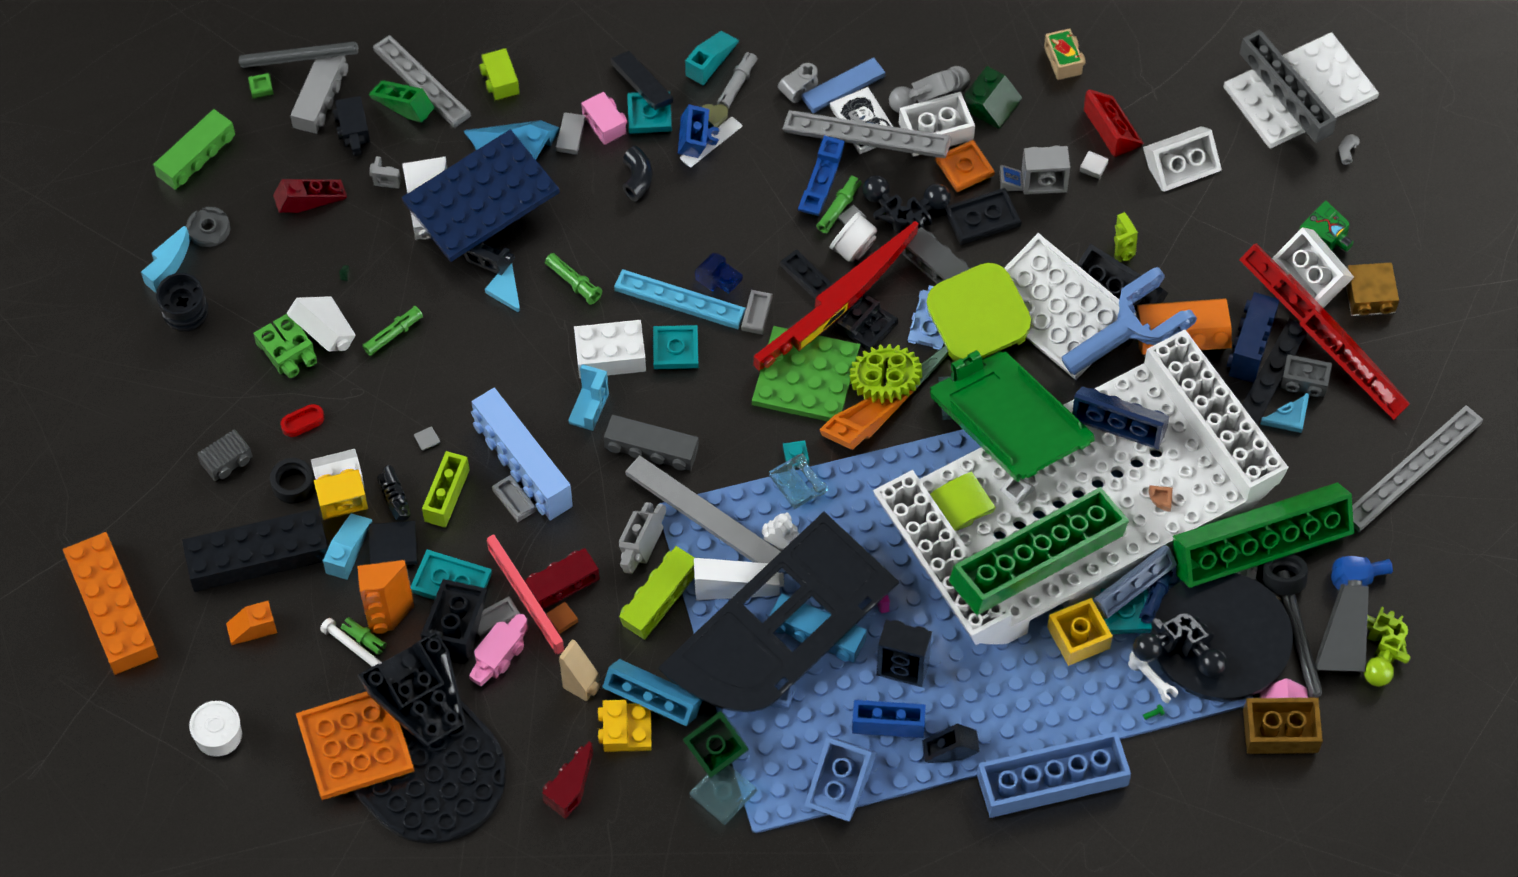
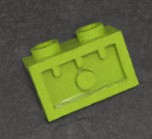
(1125, 238)

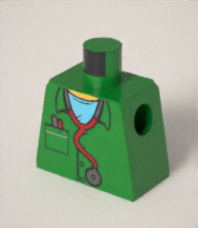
(1329, 226)

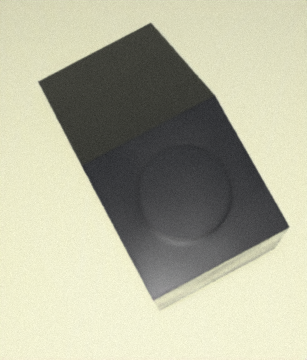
(951, 744)

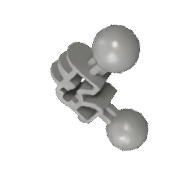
(952, 80)

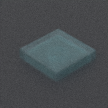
(723, 793)

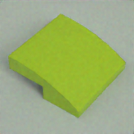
(963, 501)

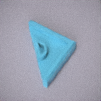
(504, 289)
(1289, 416)

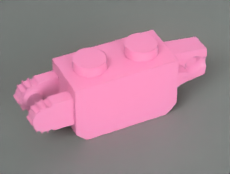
(498, 649)

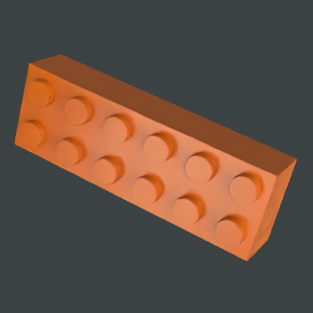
(110, 603)

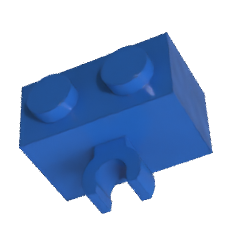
(695, 132)

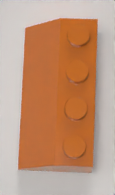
(1209, 331)
(385, 594)

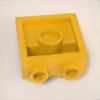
(624, 726)

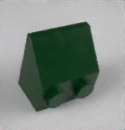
(992, 97)
(716, 744)

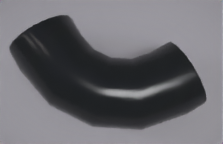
(640, 173)

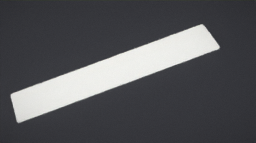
(726, 130)

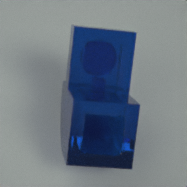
(716, 272)

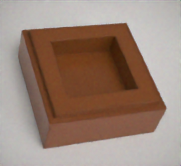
(562, 617)

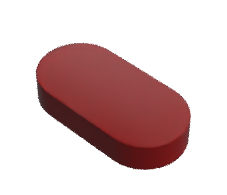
(302, 420)

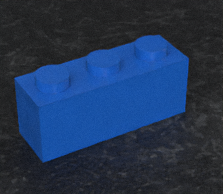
(888, 719)

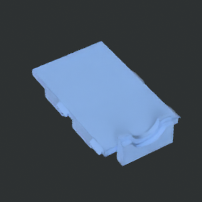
(922, 328)

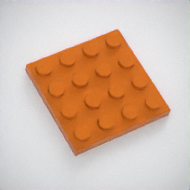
(353, 744)

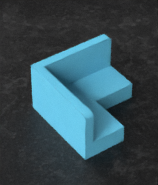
(591, 398)

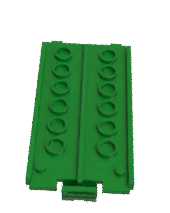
(1009, 414)

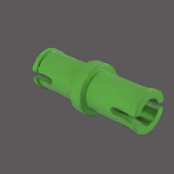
(363, 636)

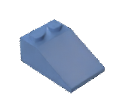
(840, 778)

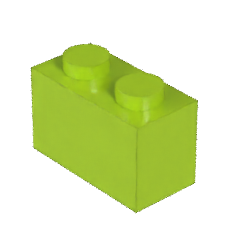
(499, 74)

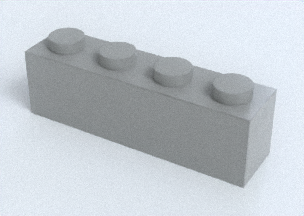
(318, 93)

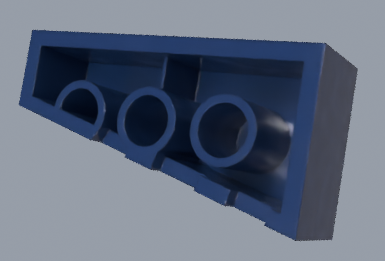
(1253, 337)

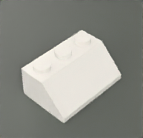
(1183, 158)

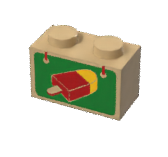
(1064, 54)

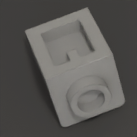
(384, 175)

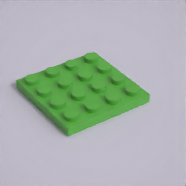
(808, 380)

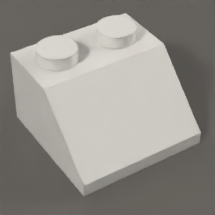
(335, 463)

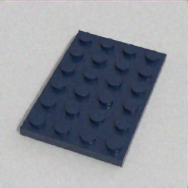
(480, 195)

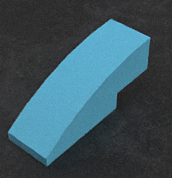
(166, 259)

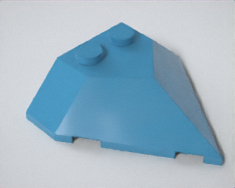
(531, 134)

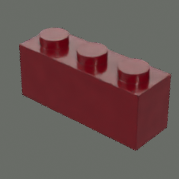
(563, 578)

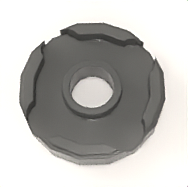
(209, 237)

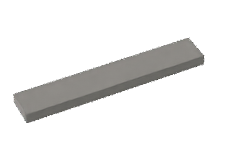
(419, 77)

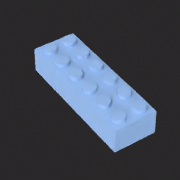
(521, 454)

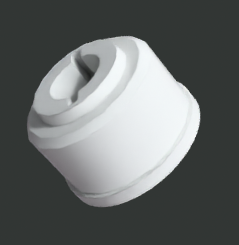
(854, 238)
(216, 728)

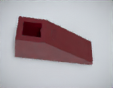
(306, 194)
(567, 788)

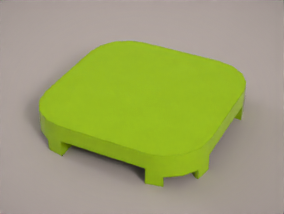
(978, 311)

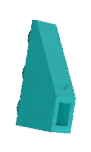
(709, 56)

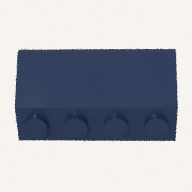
(1120, 417)

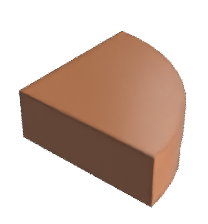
(1161, 497)

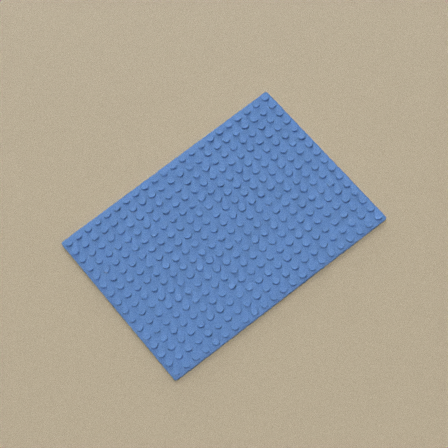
(1011, 693)

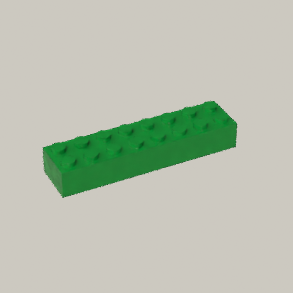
(1263, 534)
(1038, 550)

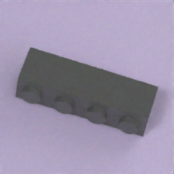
(933, 257)
(651, 443)

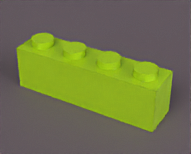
(658, 593)

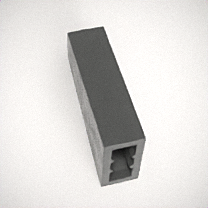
(1346, 632)

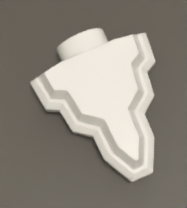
(780, 531)

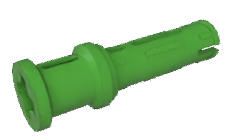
(579, 283)

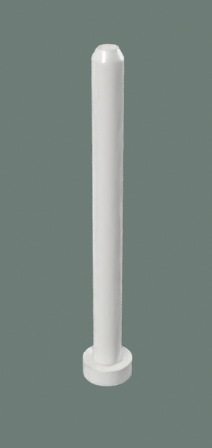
(329, 626)

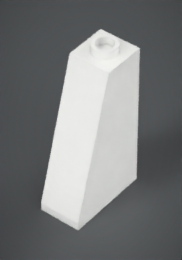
(416, 174)
(726, 578)

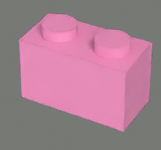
(604, 117)

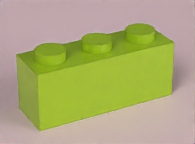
(445, 489)

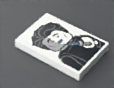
(860, 107)

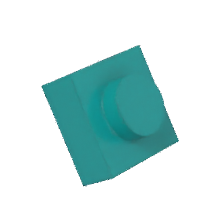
(794, 448)

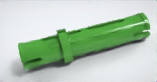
(844, 197)
(400, 325)

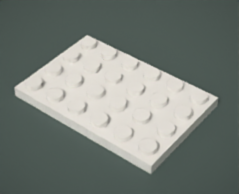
(1324, 68)
(1061, 300)

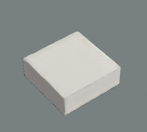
(1093, 164)

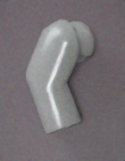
(1349, 142)

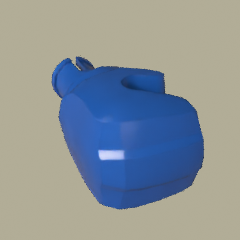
(1358, 569)

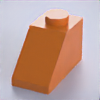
(251, 623)

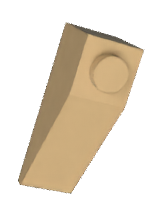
(578, 672)

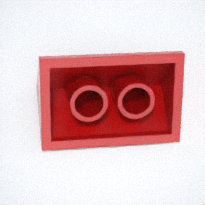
(1111, 123)

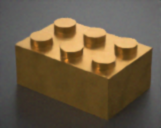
(1282, 725)

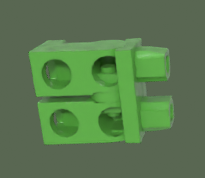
(286, 346)

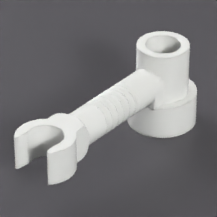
(1136, 664)

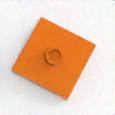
(965, 166)

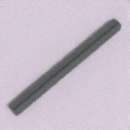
(298, 54)
(1301, 642)

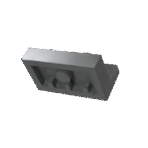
(1306, 376)

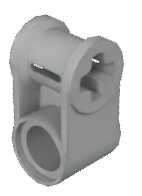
(799, 82)

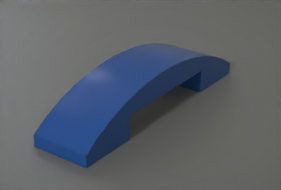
(822, 176)

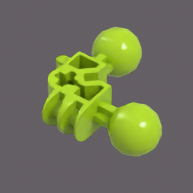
(1392, 636)

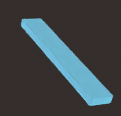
(680, 299)

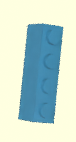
(809, 618)
(651, 692)

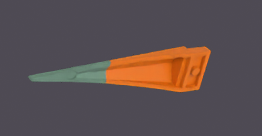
(866, 417)

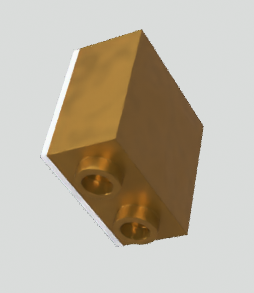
(1372, 289)

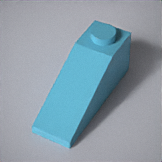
(346, 546)

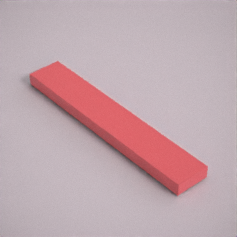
(525, 595)

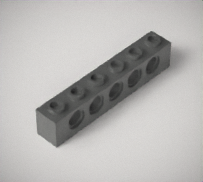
(1287, 86)

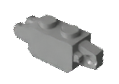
(641, 536)

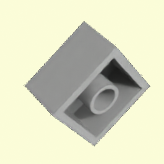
(1045, 169)

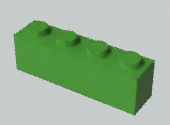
(194, 149)

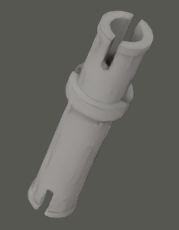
(741, 74)

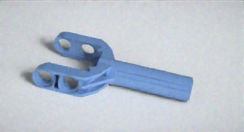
(1128, 326)

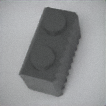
(225, 455)

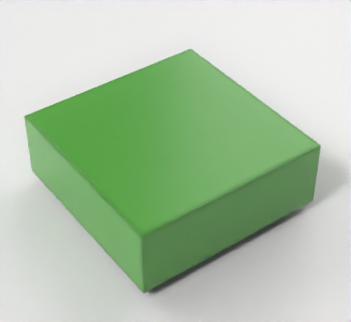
(260, 85)

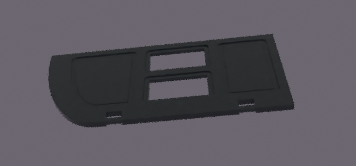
(738, 658)

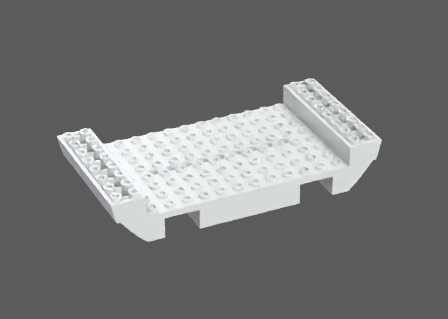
(1209, 458)

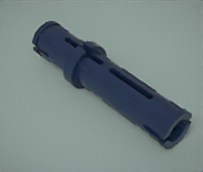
(1154, 598)

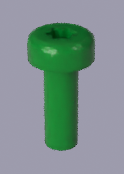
(1159, 710)

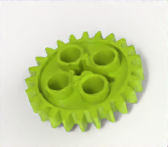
(902, 373)

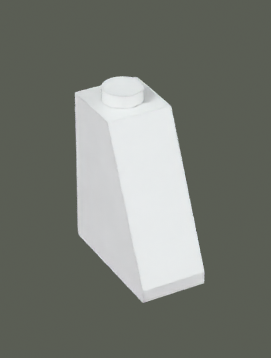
(323, 322)

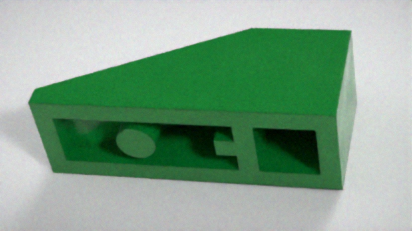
(403, 99)

